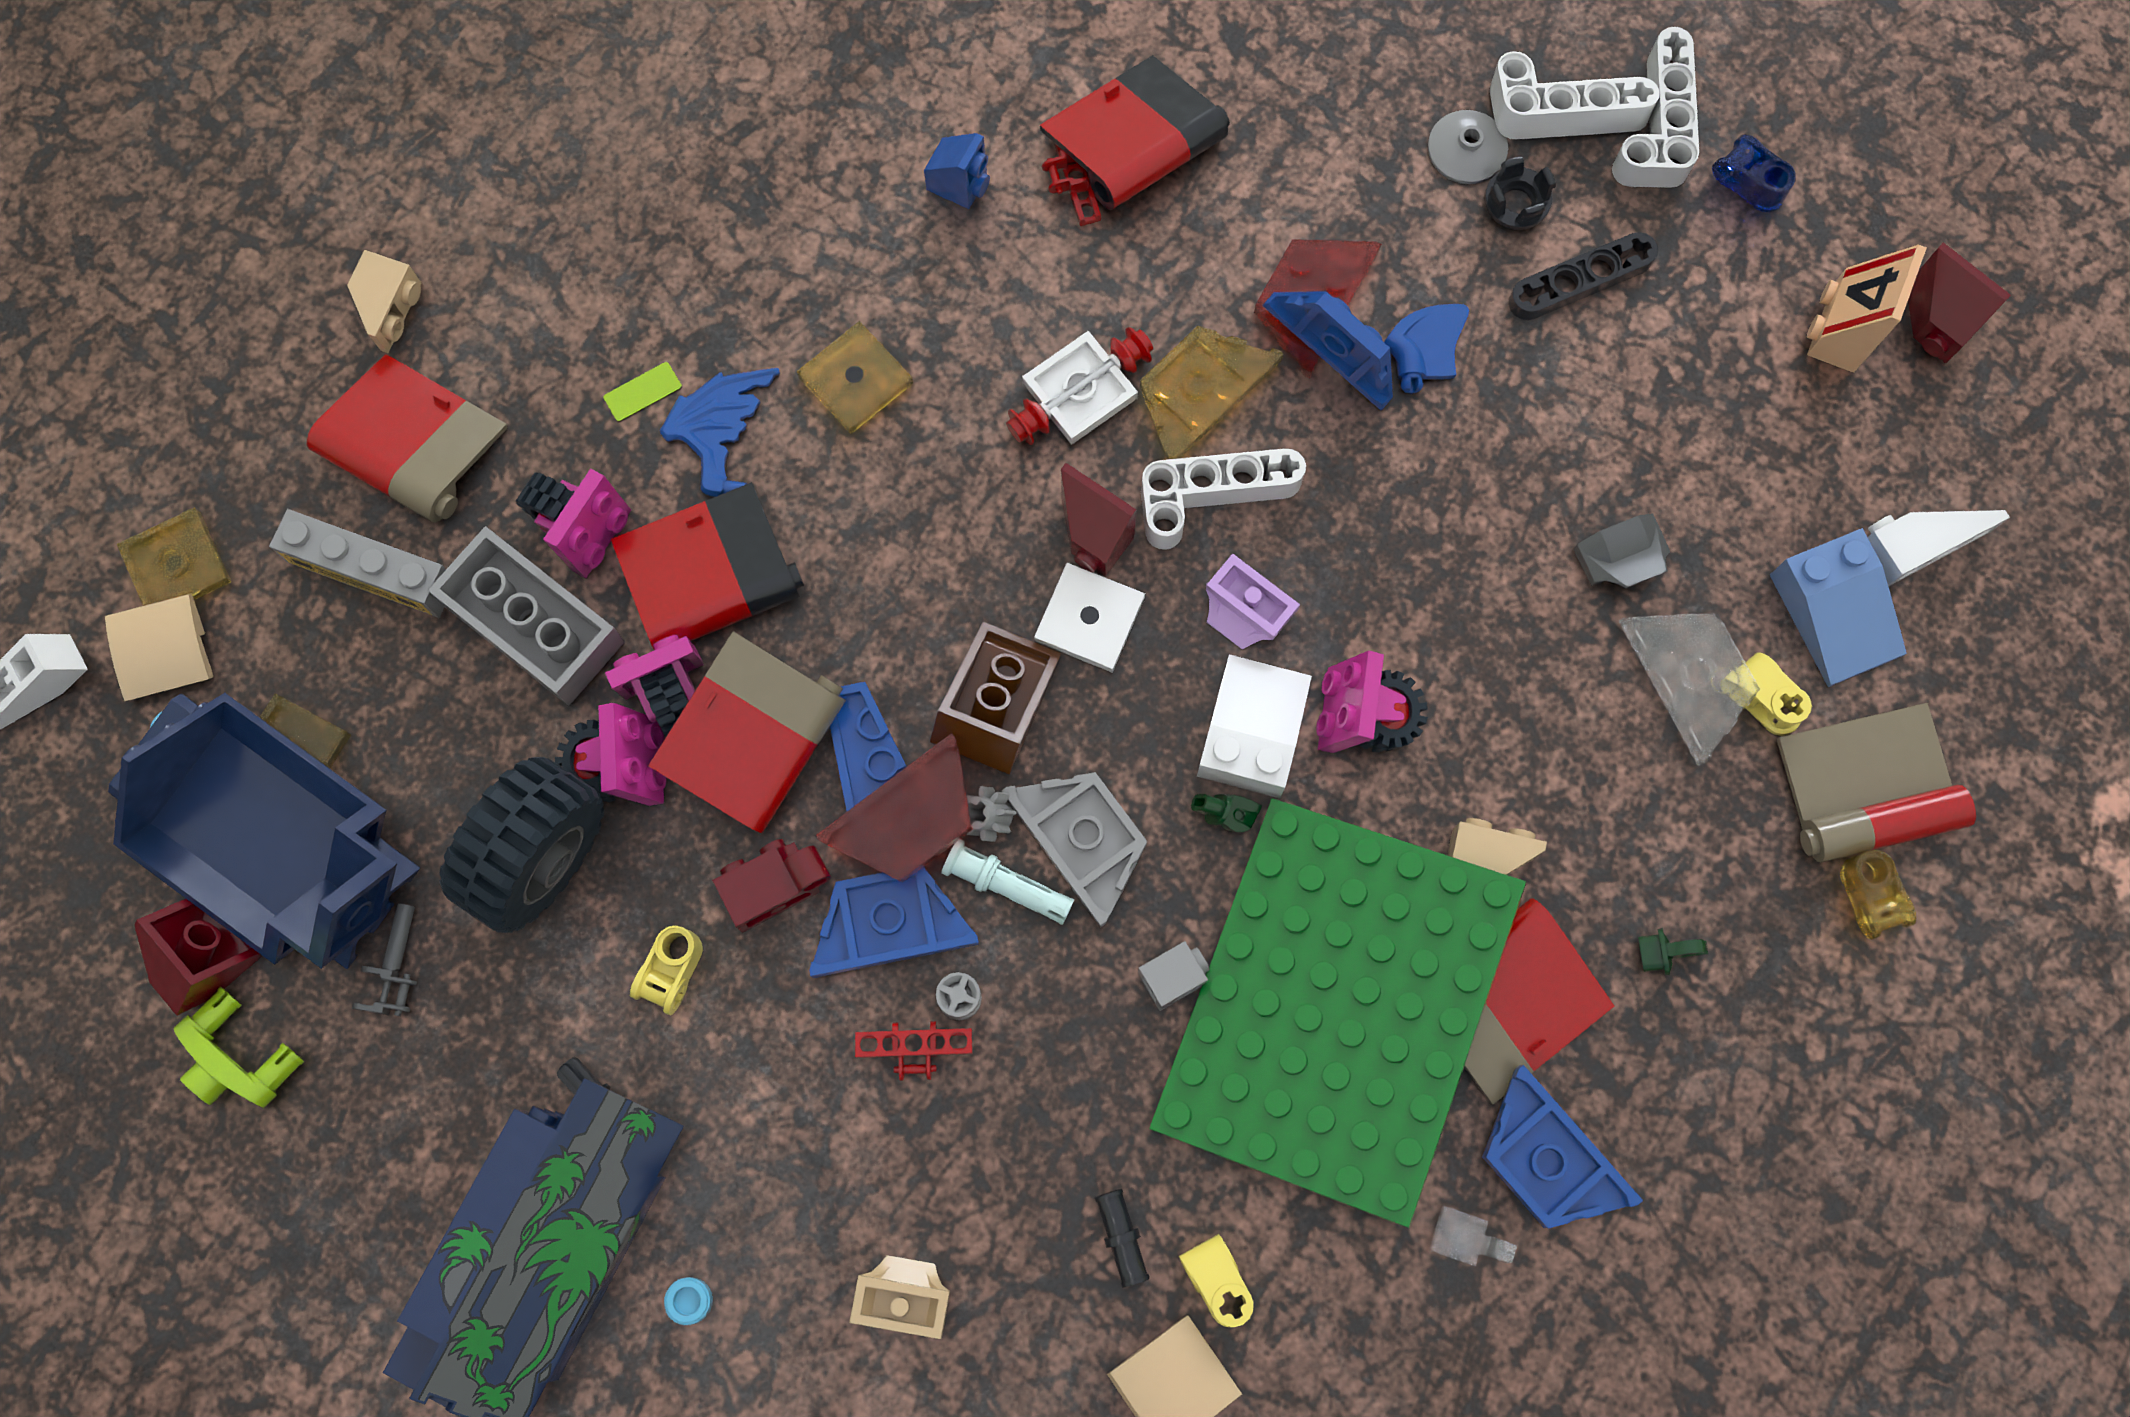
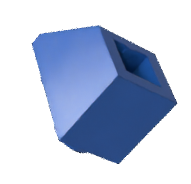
(958, 169)

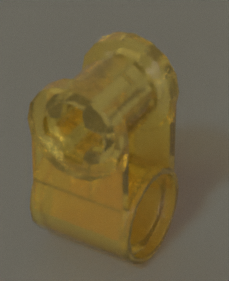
(1878, 896)

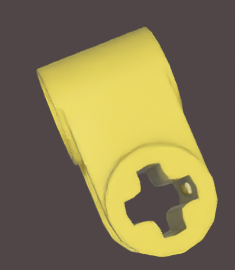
(1774, 695)
(666, 971)
(1214, 1274)

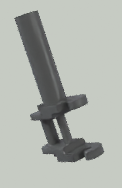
(392, 965)

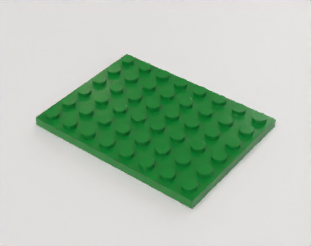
(1339, 1010)

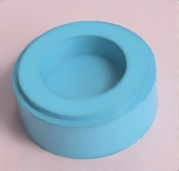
(688, 1301)

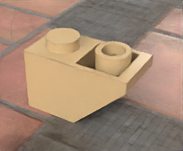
(383, 296)
(1493, 848)

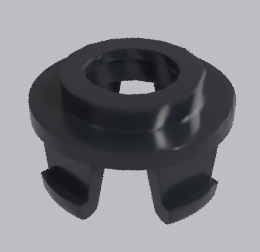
(1517, 177)

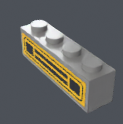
(358, 561)

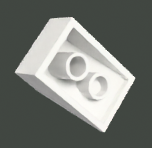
(1255, 726)

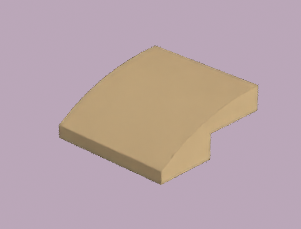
(157, 647)
(1175, 1376)

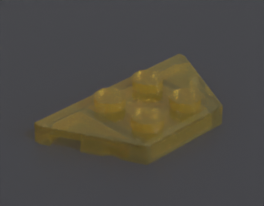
(1200, 385)

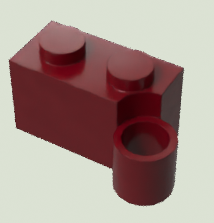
(770, 882)

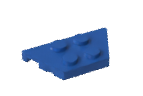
(1338, 339)
(887, 921)
(1551, 1159)

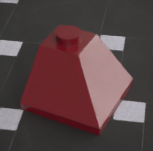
(1951, 302)
(1096, 521)
(190, 954)

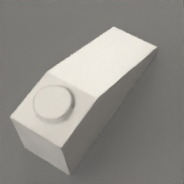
(1926, 537)
(36, 673)

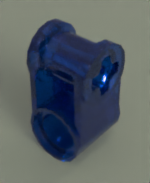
(1754, 172)

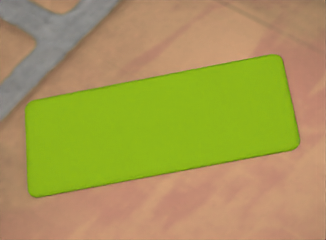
(642, 391)

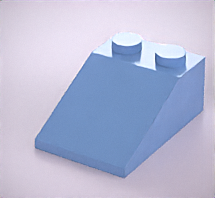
(1841, 606)

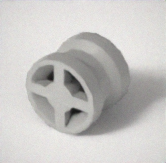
(952, 992)

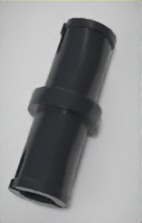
(1122, 1238)

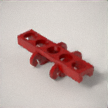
(1074, 186)
(900, 1051)

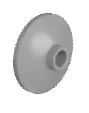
(1463, 160)

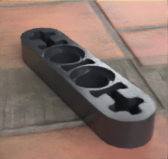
(1585, 280)

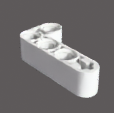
(1673, 107)
(1566, 108)
(1222, 491)

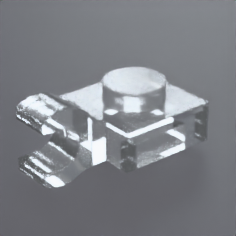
(1464, 1238)

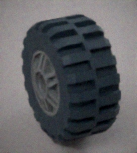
(521, 844)

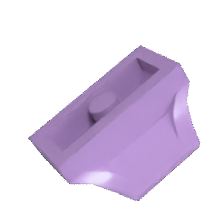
(1246, 604)

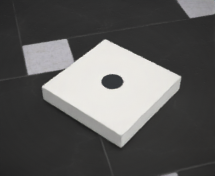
(1089, 617)

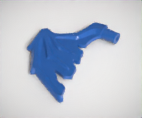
(713, 418)

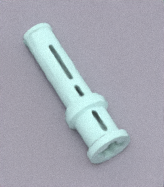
(989, 874)

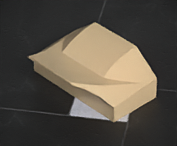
(901, 1298)

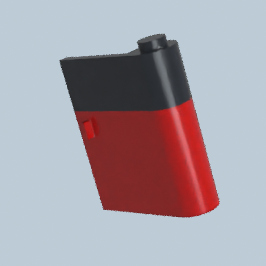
(1136, 130)
(706, 567)

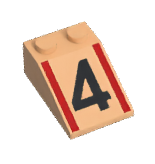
(1863, 307)

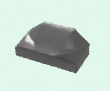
(1624, 552)

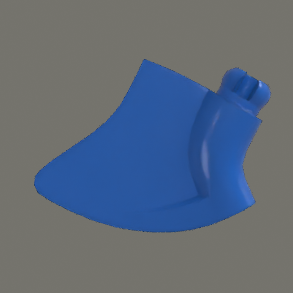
(1426, 344)

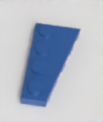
(863, 745)

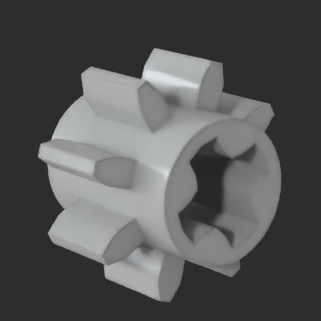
(990, 813)

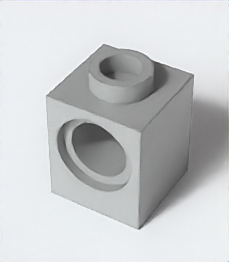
(1174, 974)

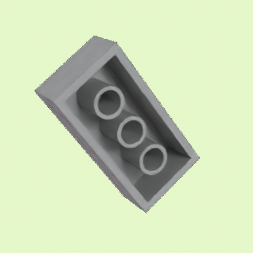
(495, 594)

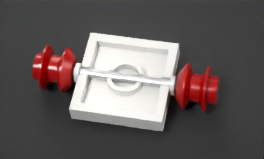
(1080, 386)

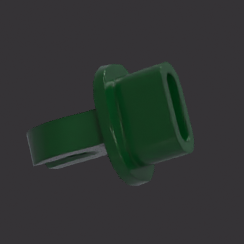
(1229, 811)
(1658, 952)

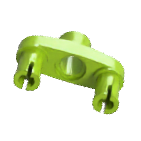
(216, 1070)

